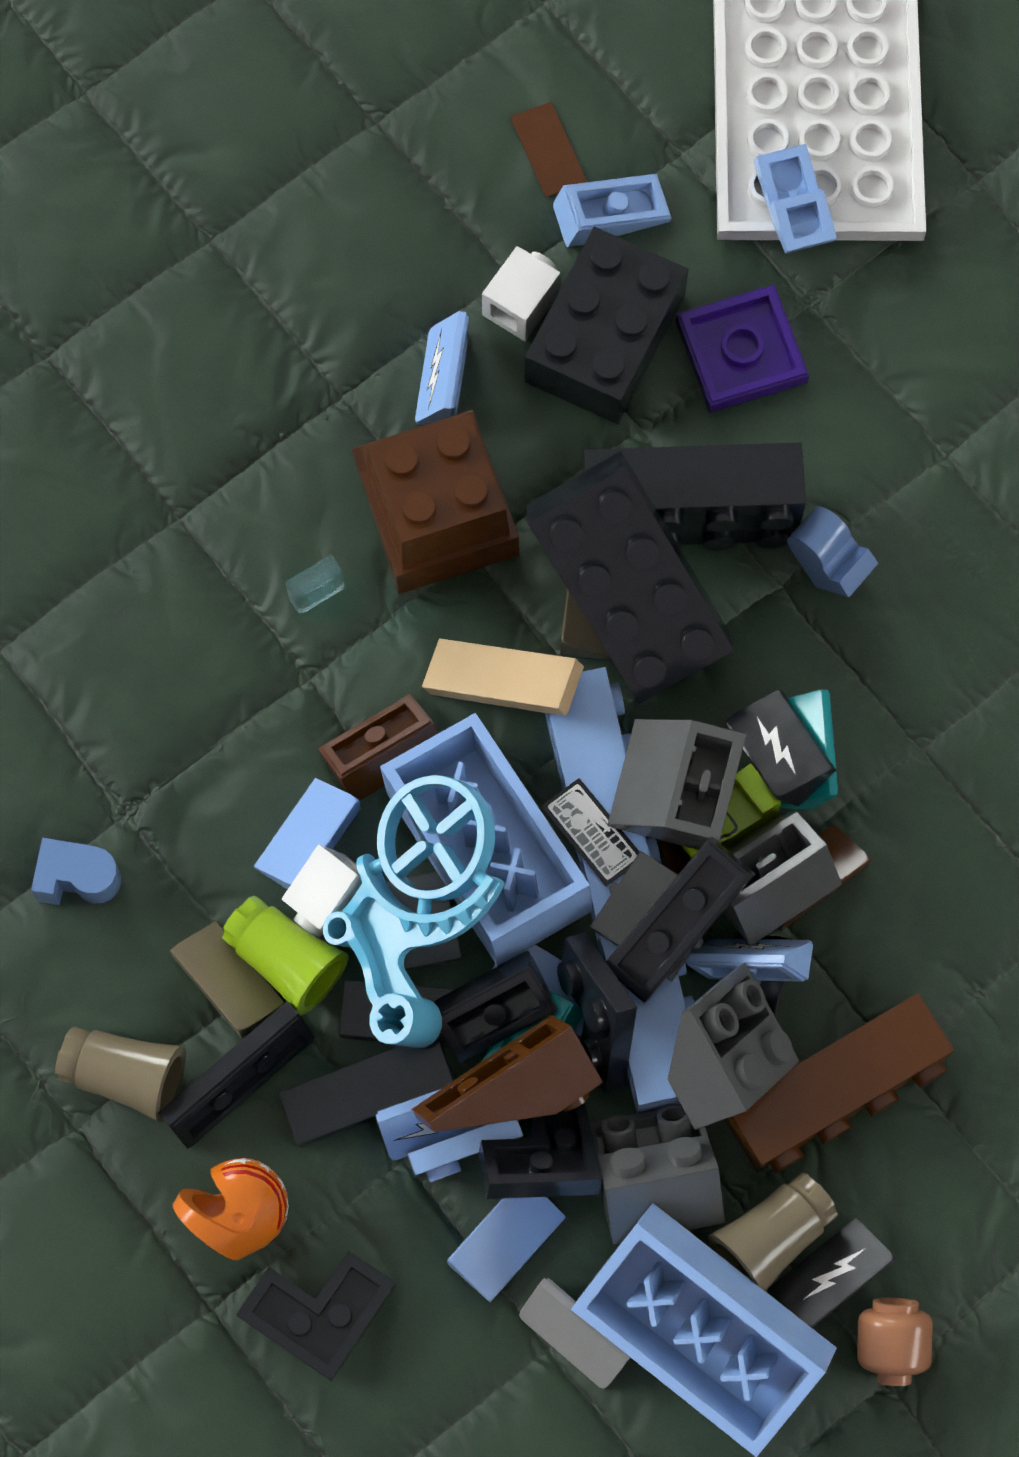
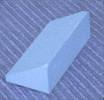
(316, 819)
(504, 1242)

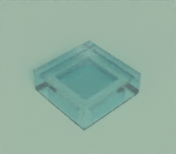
(315, 584)

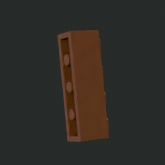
(841, 1082)

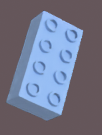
(540, 877)
(705, 1330)

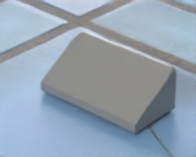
(551, 1317)

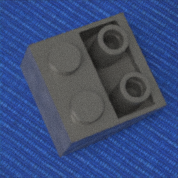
(677, 781)
(790, 875)
(728, 1050)
(658, 1161)

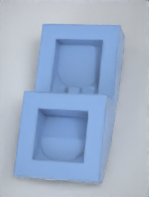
(794, 199)

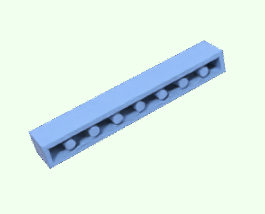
(591, 748)

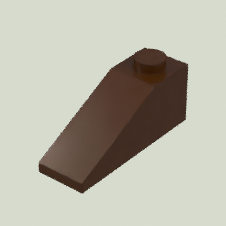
(525, 1079)

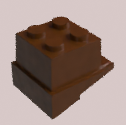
(436, 502)

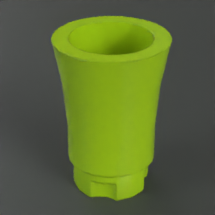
(284, 953)

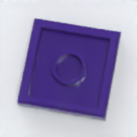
(742, 348)

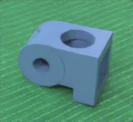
(830, 553)
(74, 869)

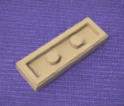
(503, 677)

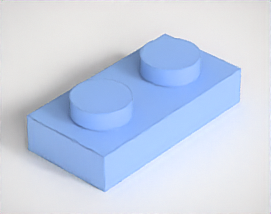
(442, 1157)

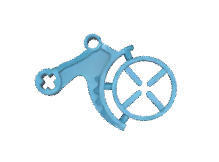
(386, 930)

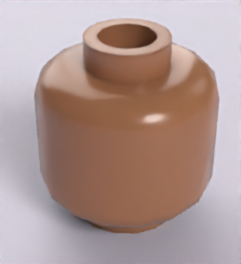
(895, 1340)

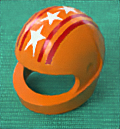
(245, 1213)

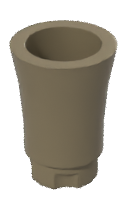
(122, 1069)
(775, 1230)

